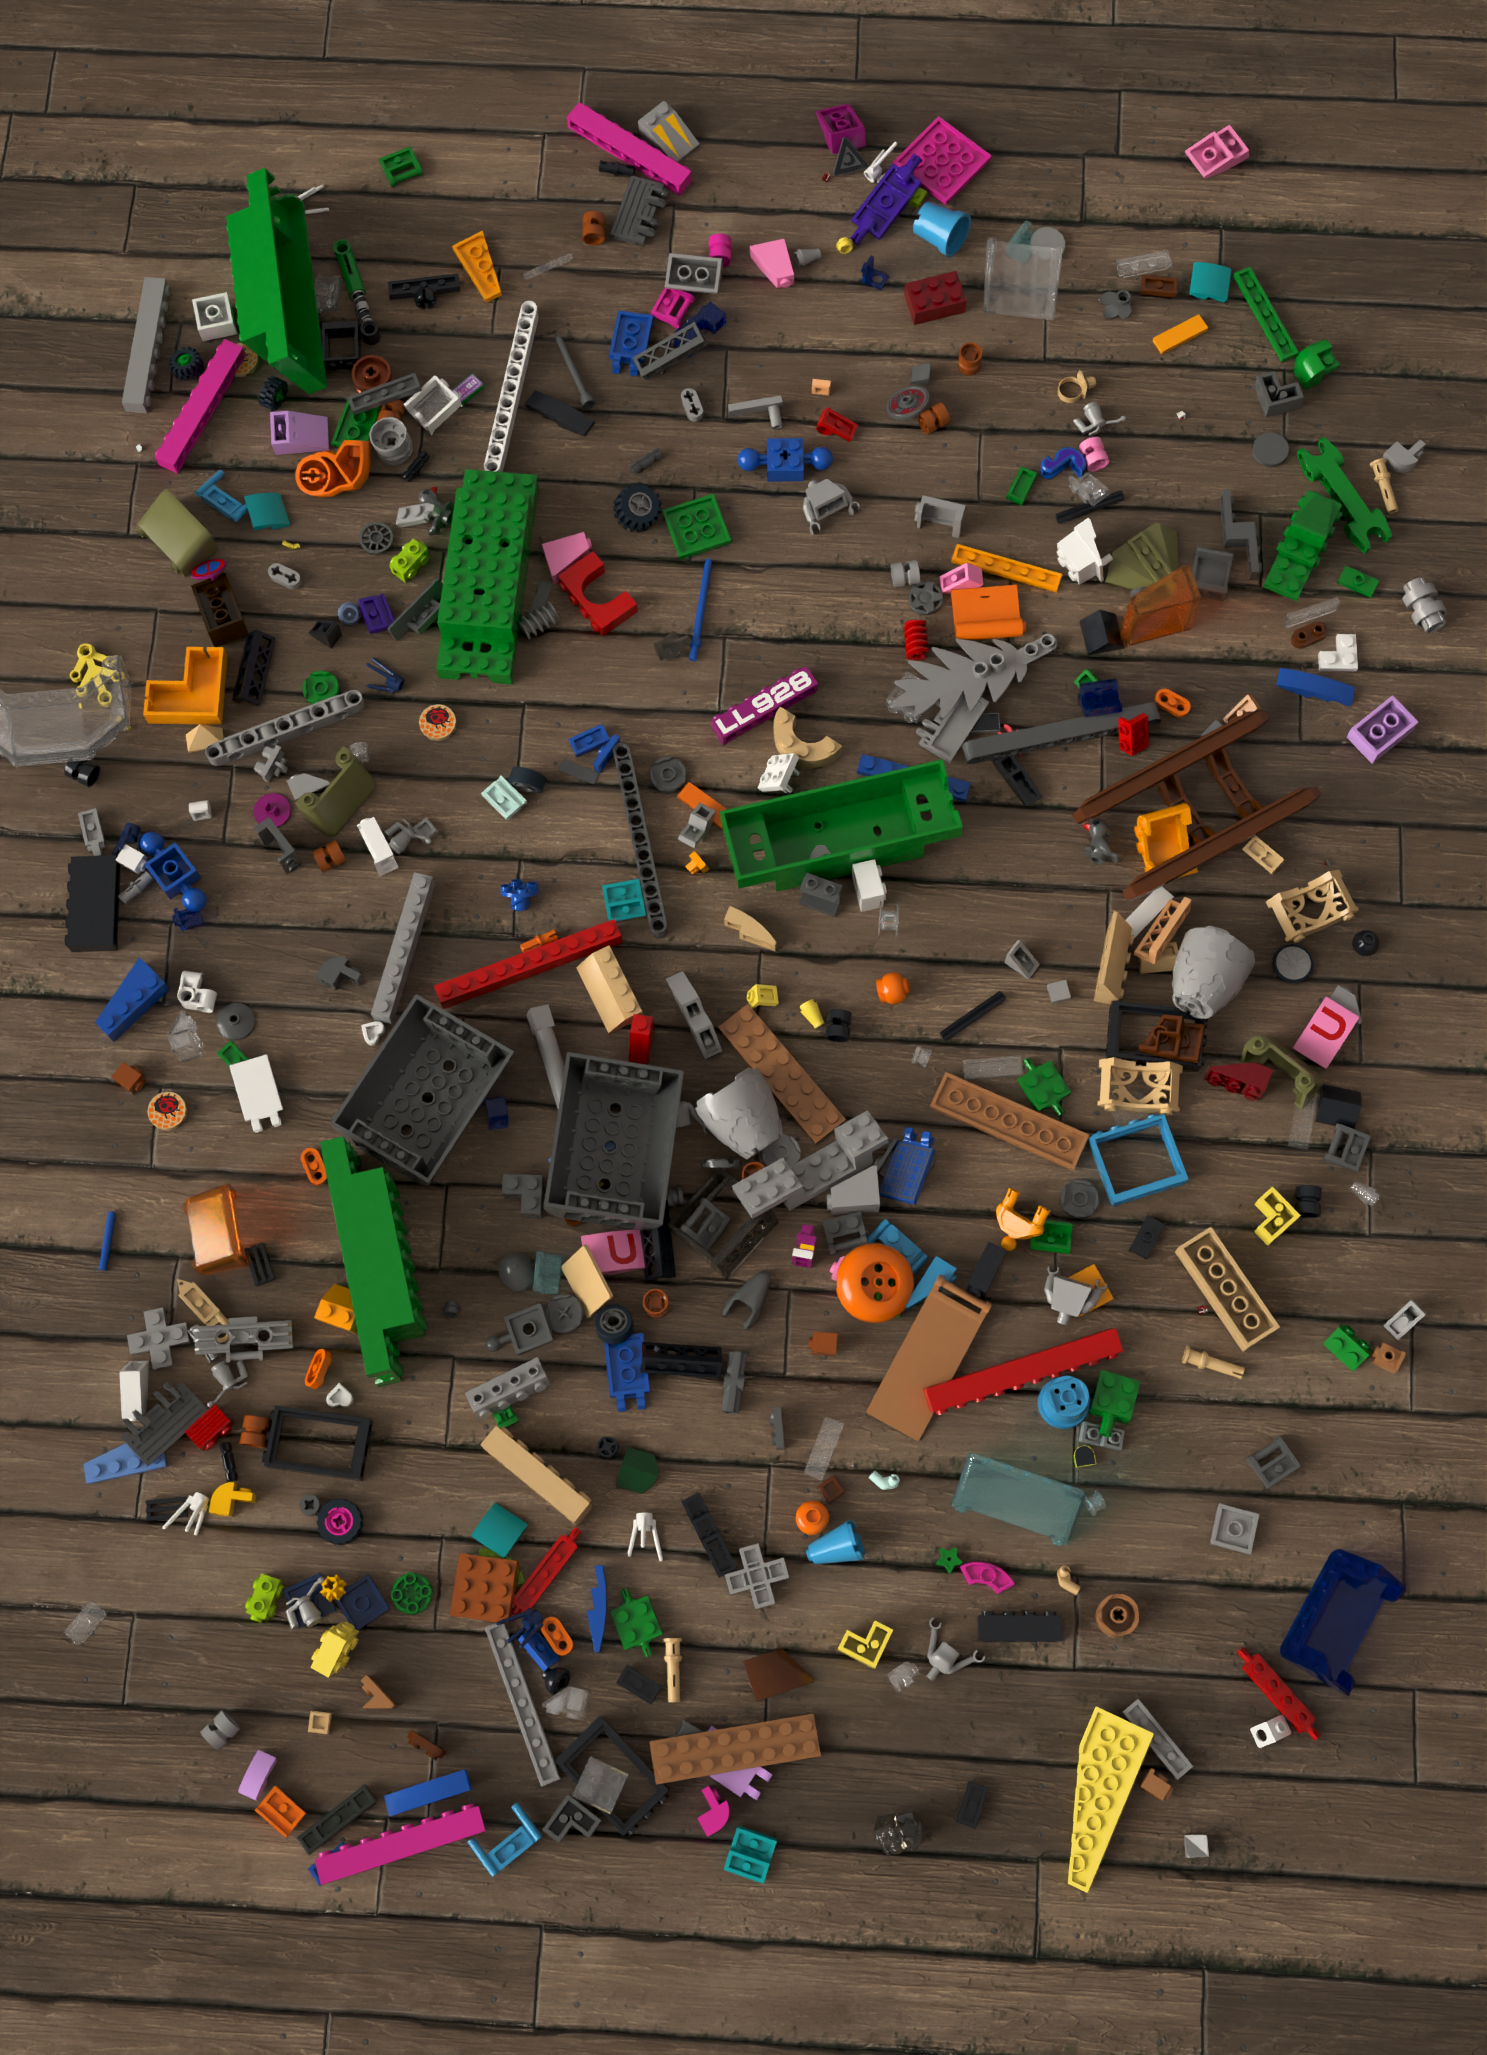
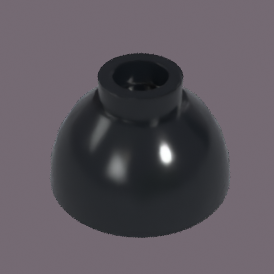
(1365, 943)
(556, 1679)

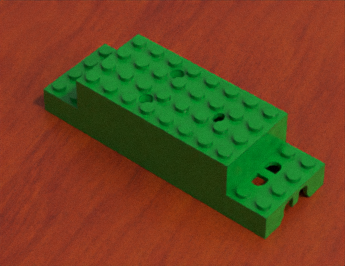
(276, 283)
(489, 512)
(847, 820)
(374, 1259)

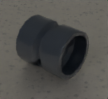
(83, 771)
(838, 1025)
(1308, 1201)

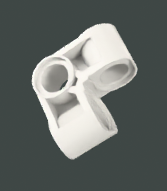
(201, 999)

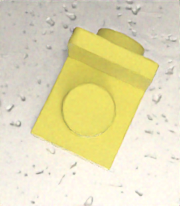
(762, 995)

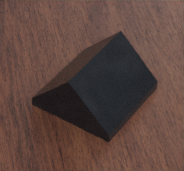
(1101, 632)
(1338, 1106)

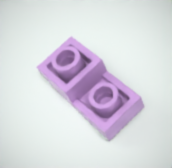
(256, 1775)

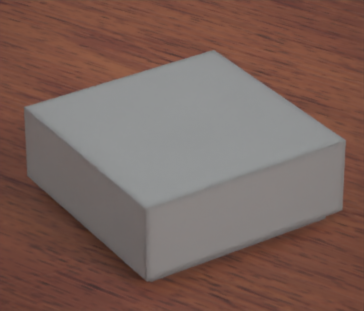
(425, 829)
(1058, 991)

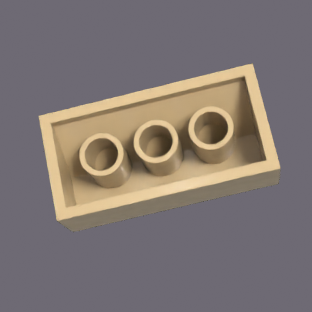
(609, 989)

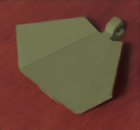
(1144, 558)

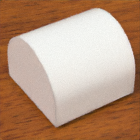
(200, 810)

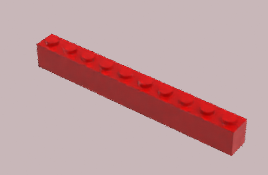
(528, 964)
(1023, 1370)

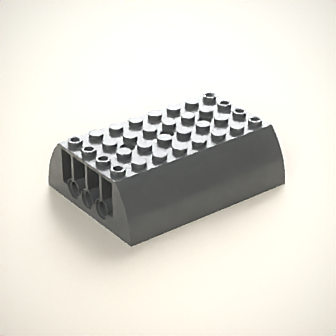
(408, 1069)
(641, 1136)

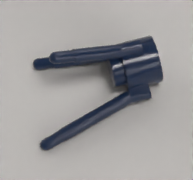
(394, 681)
(129, 834)
(532, 1621)

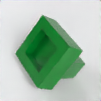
(506, 1417)

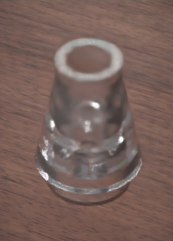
(1365, 1193)

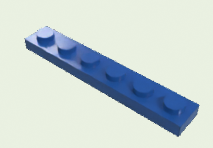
(871, 766)

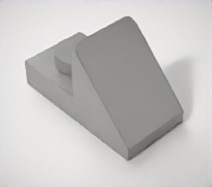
(1405, 1319)

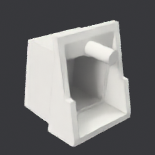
(1081, 555)

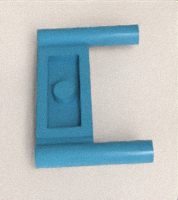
(220, 500)
(891, 1236)
(509, 1848)

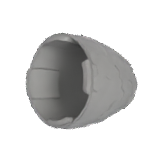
(1209, 971)
(742, 1114)

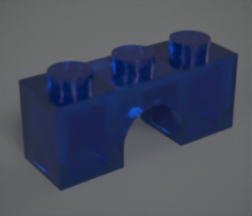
(708, 318)

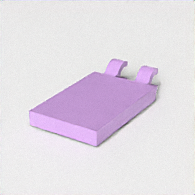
(739, 1780)

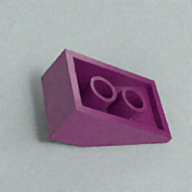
(840, 123)

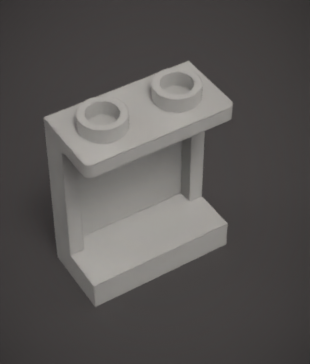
(940, 512)

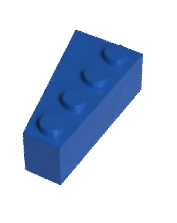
(131, 1000)

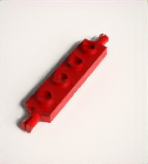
(545, 1572)
(1279, 1693)

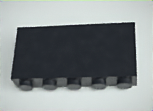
(93, 903)

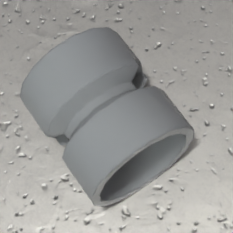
(905, 573)
(218, 1732)

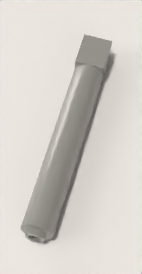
(542, 1027)

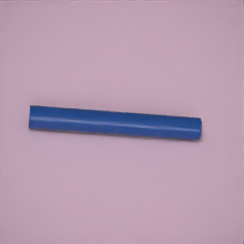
(107, 1241)

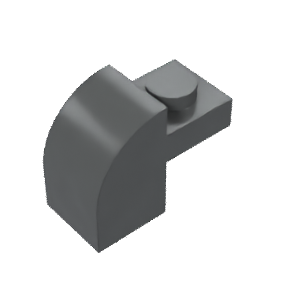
(335, 970)

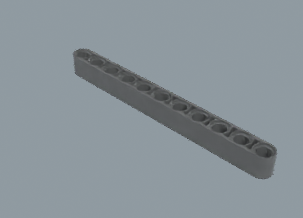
(1054, 734)
(644, 847)

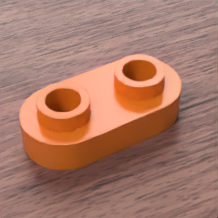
(1173, 702)
(315, 1167)
(318, 1368)
(557, 1636)

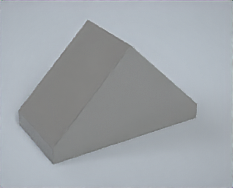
(1021, 960)

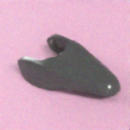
(753, 1294)

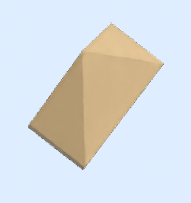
(203, 736)

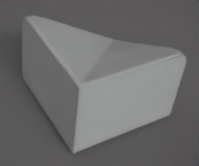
(1196, 1846)

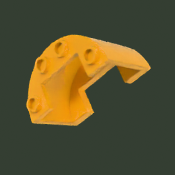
(1163, 835)

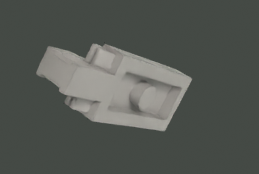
(416, 514)
(92, 831)

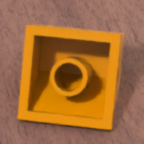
(337, 1309)

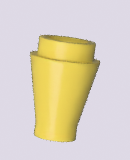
(812, 1013)

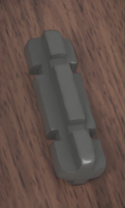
(645, 460)

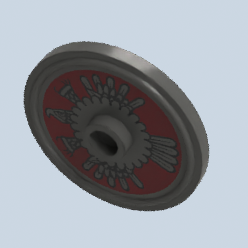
(908, 403)

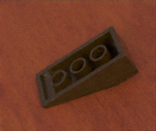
(220, 610)

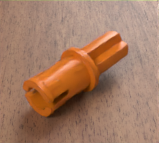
(539, 941)

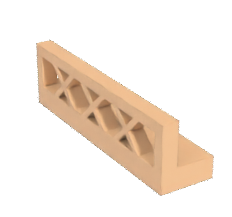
(1166, 933)

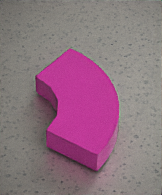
(987, 1574)

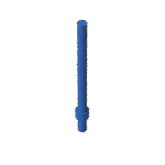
(696, 641)

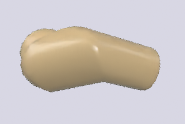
(1065, 1580)

